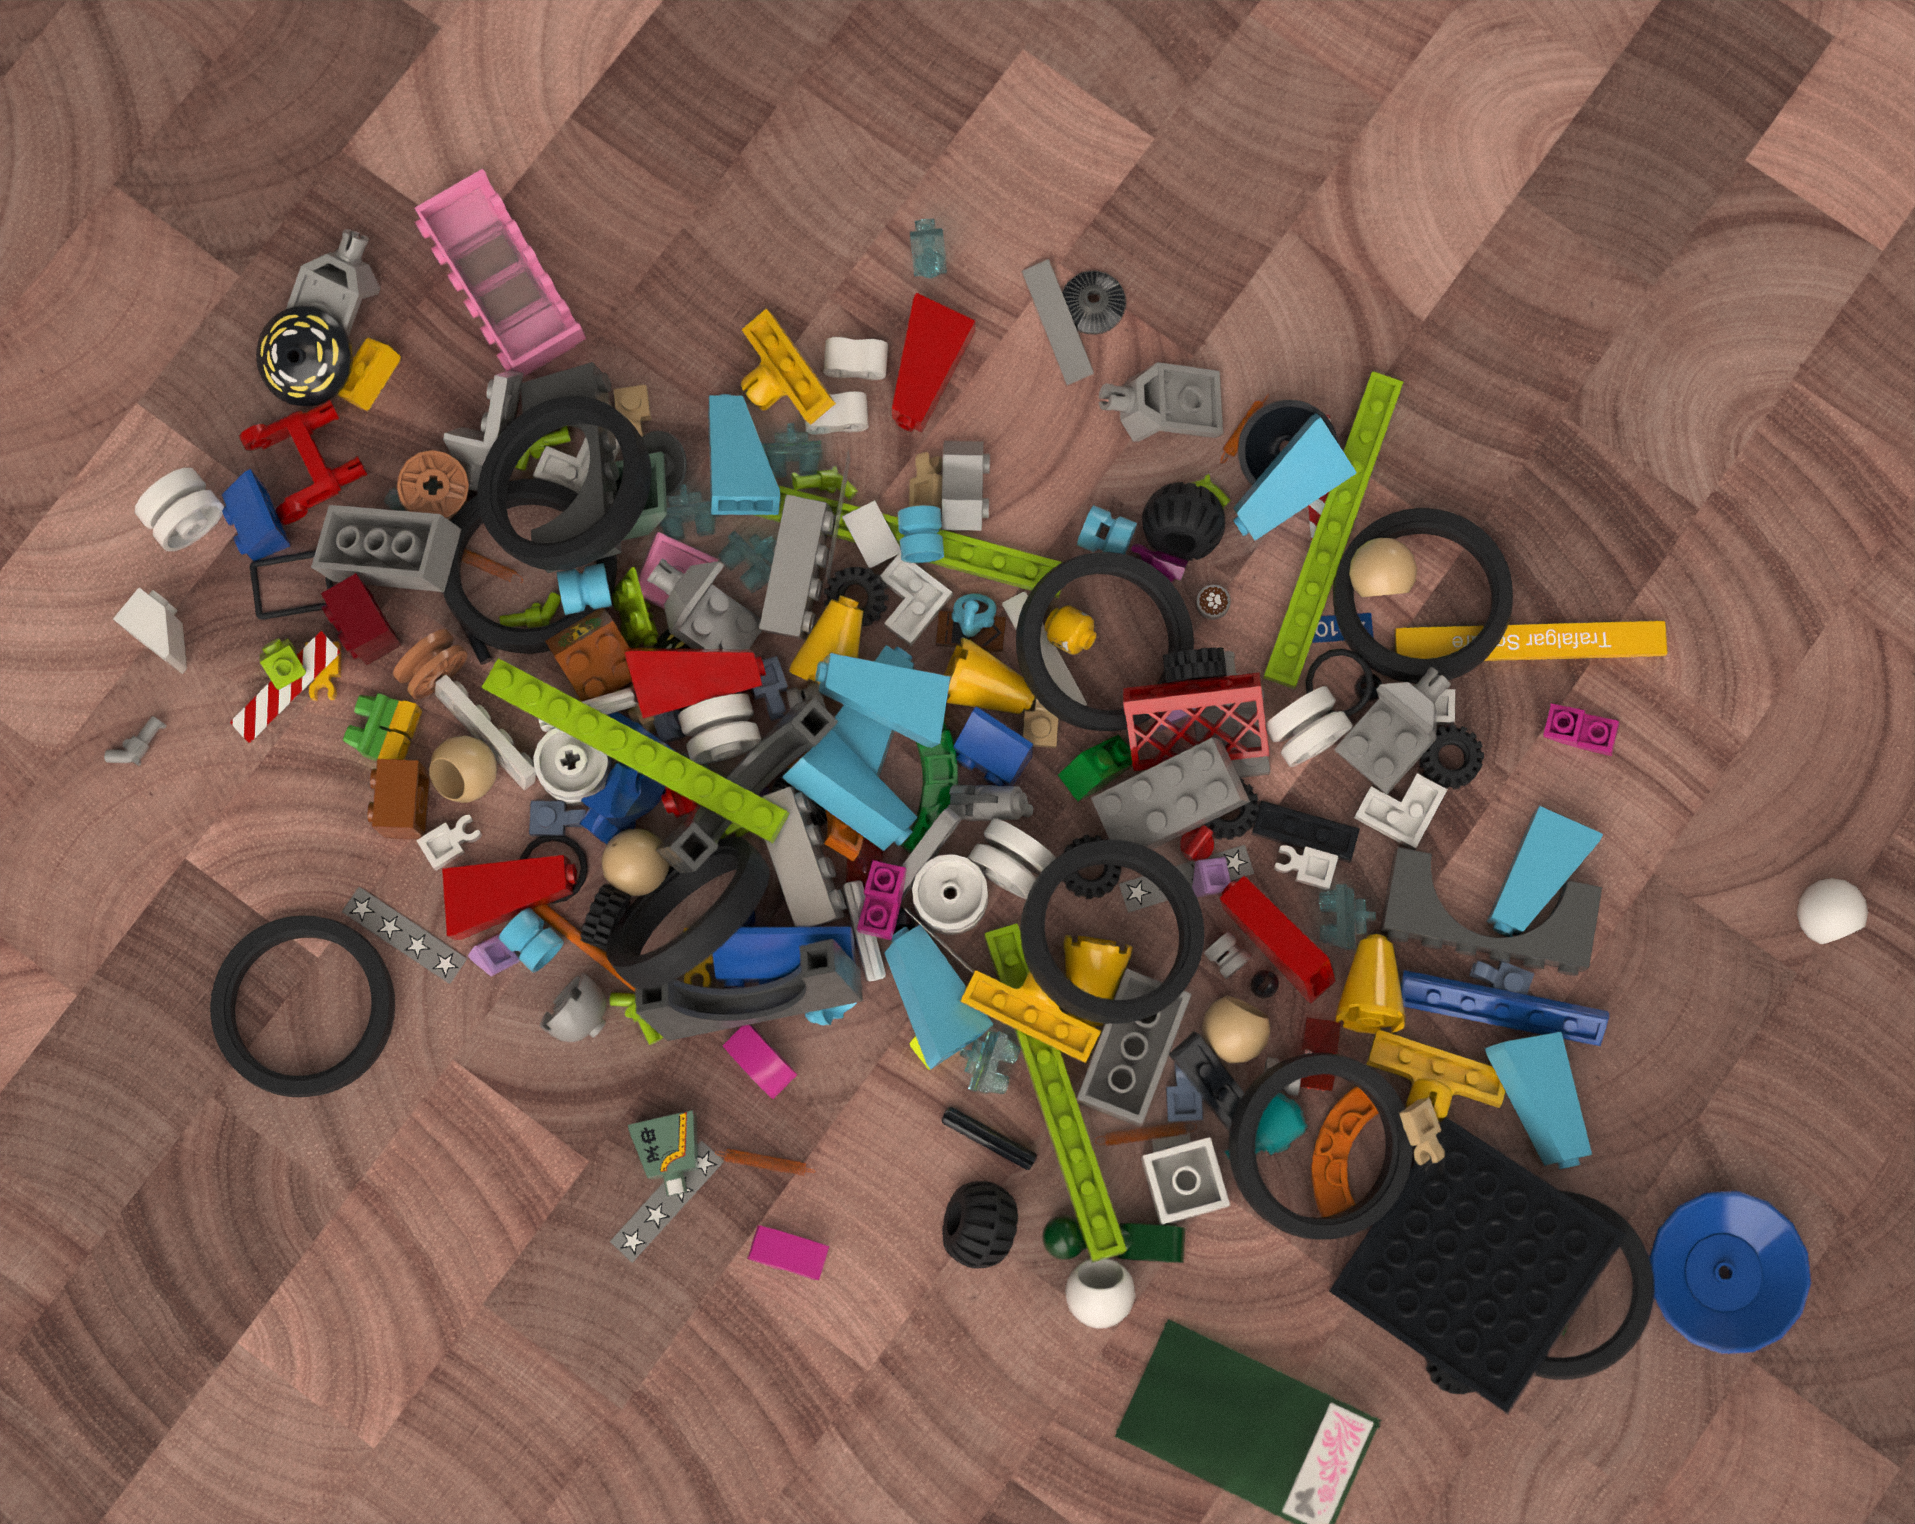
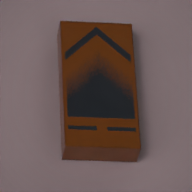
(950, 633)

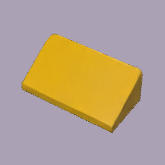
(369, 373)

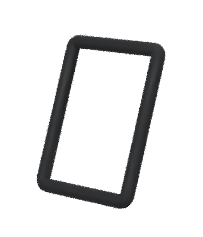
(256, 593)

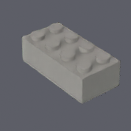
(387, 547)
(796, 567)
(1172, 797)
(802, 865)
(1131, 1056)

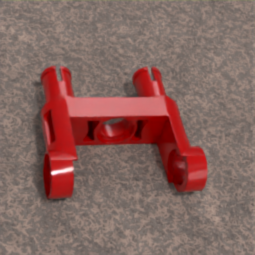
(326, 481)

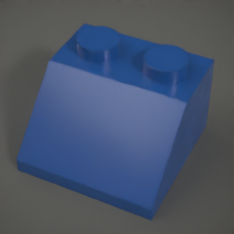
(254, 518)
(992, 749)

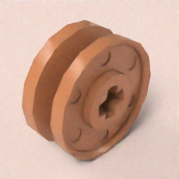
(435, 466)
(429, 662)

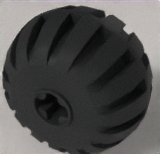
(1184, 521)
(980, 1224)

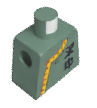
(667, 1148)

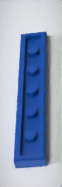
(1503, 1008)

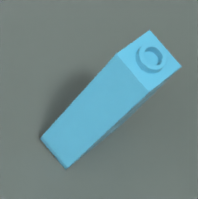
(738, 464)
(1295, 478)
(889, 694)
(864, 735)
(851, 792)
(1542, 864)
(933, 996)
(1544, 1096)

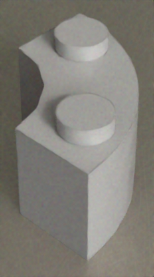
(963, 485)

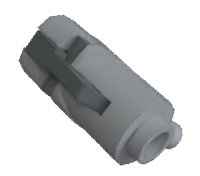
(989, 802)

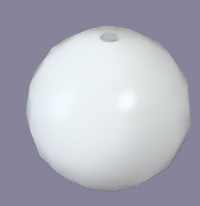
(1831, 910)
(1100, 1293)

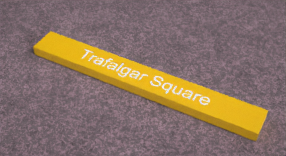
(1541, 641)

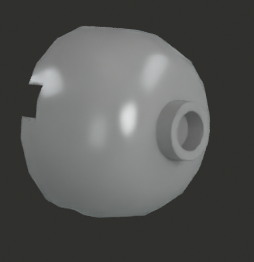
(576, 1011)

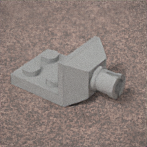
(337, 281)
(1168, 401)
(473, 445)
(701, 612)
(1395, 730)
(1244, 767)

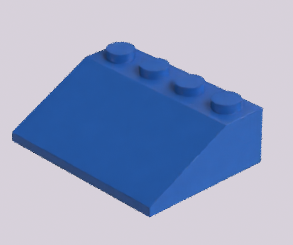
(771, 952)

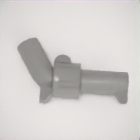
(136, 746)

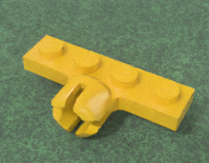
(782, 371)
(1031, 1013)
(1435, 1072)

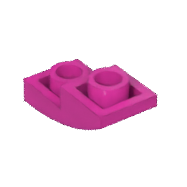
(1581, 730)
(882, 900)
(760, 1060)
(788, 1252)

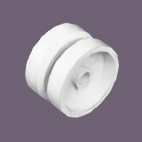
(179, 509)
(1308, 726)
(719, 728)
(552, 766)
(1010, 857)
(944, 914)

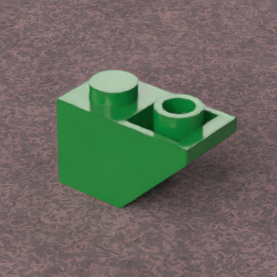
(1096, 767)

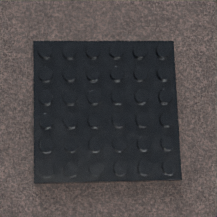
(1478, 1266)

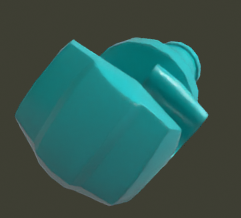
(1279, 1125)

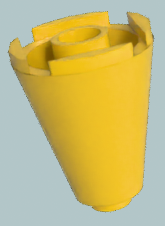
(835, 633)
(985, 681)
(1095, 967)
(1372, 989)

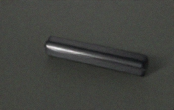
(989, 1138)

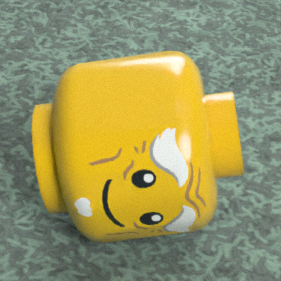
(1070, 629)

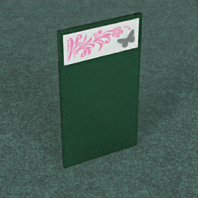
(1247, 1428)

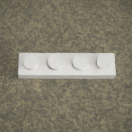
(478, 723)

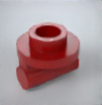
(677, 803)
(1197, 844)

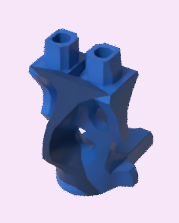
(624, 796)

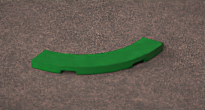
(938, 776)

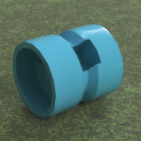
(920, 529)
(1118, 537)
(584, 589)
(533, 942)

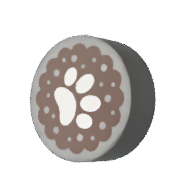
(1213, 602)

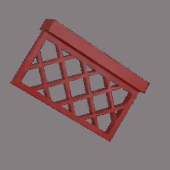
(1198, 695)

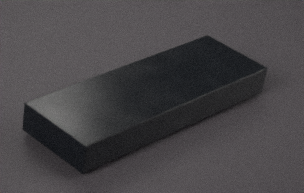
(1305, 830)
(1208, 1077)

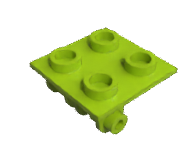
(636, 622)

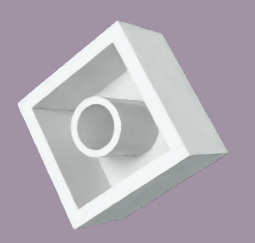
(1185, 1181)

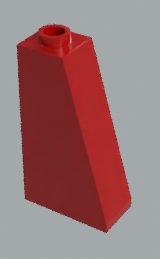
(929, 358)
(683, 677)
(498, 891)
(1278, 938)

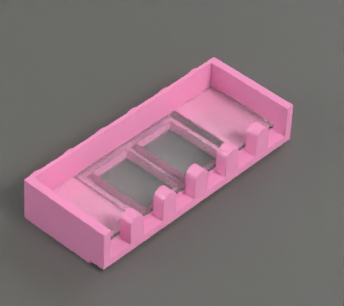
(498, 274)

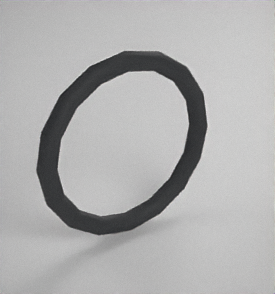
(1348, 653)
(582, 858)

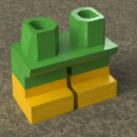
(386, 728)

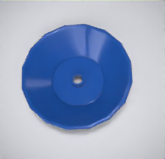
(1764, 1263)

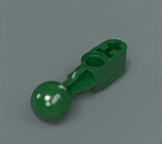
(1143, 1242)

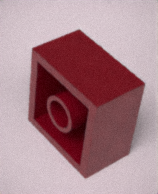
(360, 618)

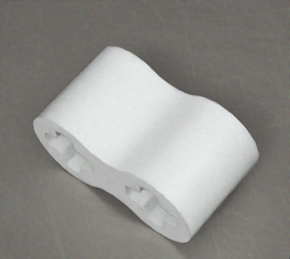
(855, 358)
(847, 415)

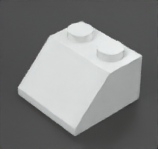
(154, 624)

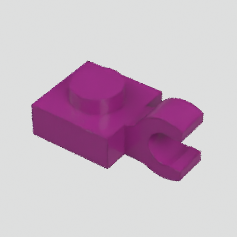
(1168, 565)

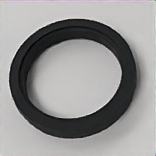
(517, 440)
(1458, 530)
(1033, 611)
(499, 636)
(1172, 885)
(705, 934)
(238, 963)
(1243, 1137)
(1637, 1316)

